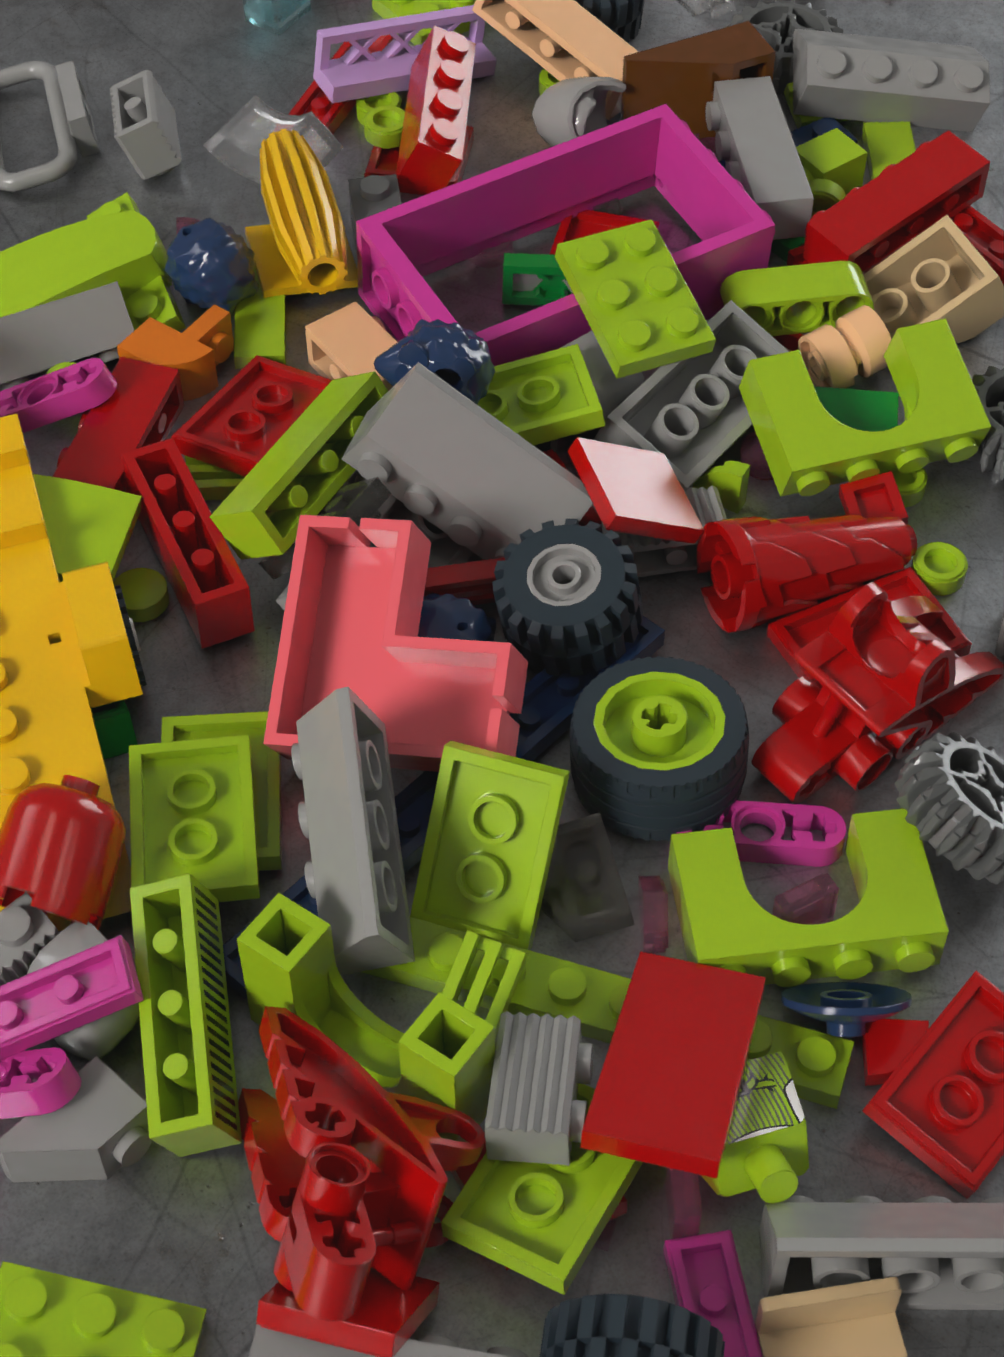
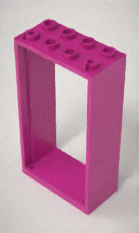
(540, 192)

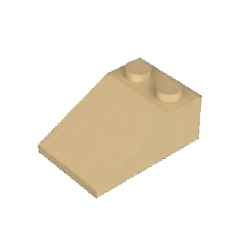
(937, 279)

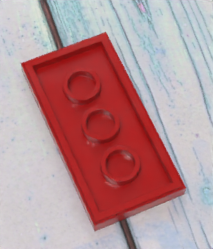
(675, 1065)

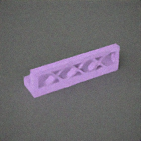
(378, 73)

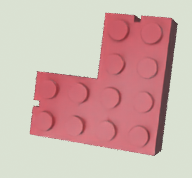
(357, 626)

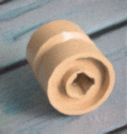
(847, 350)

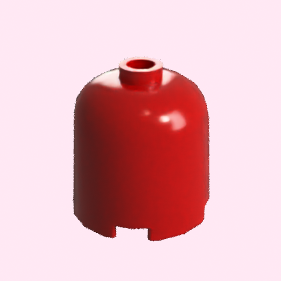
(61, 849)

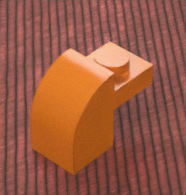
(192, 352)

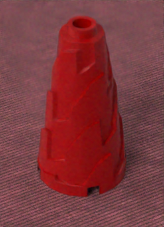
(791, 562)

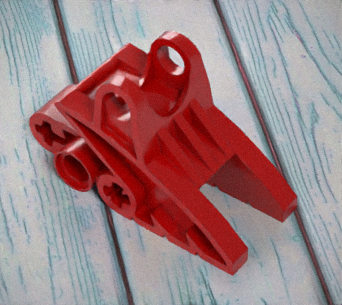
(870, 675)
(345, 1168)

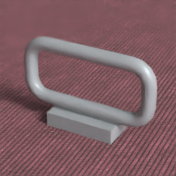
(70, 120)

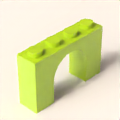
(814, 450)
(890, 929)
(441, 1056)

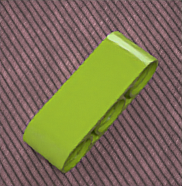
(798, 296)

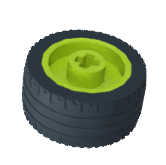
(658, 747)

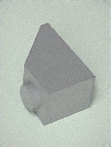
(83, 1139)

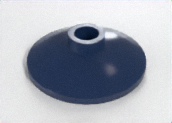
(846, 1004)

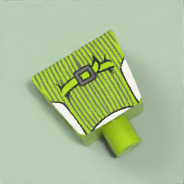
(765, 1136)

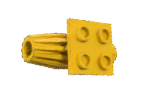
(306, 237)

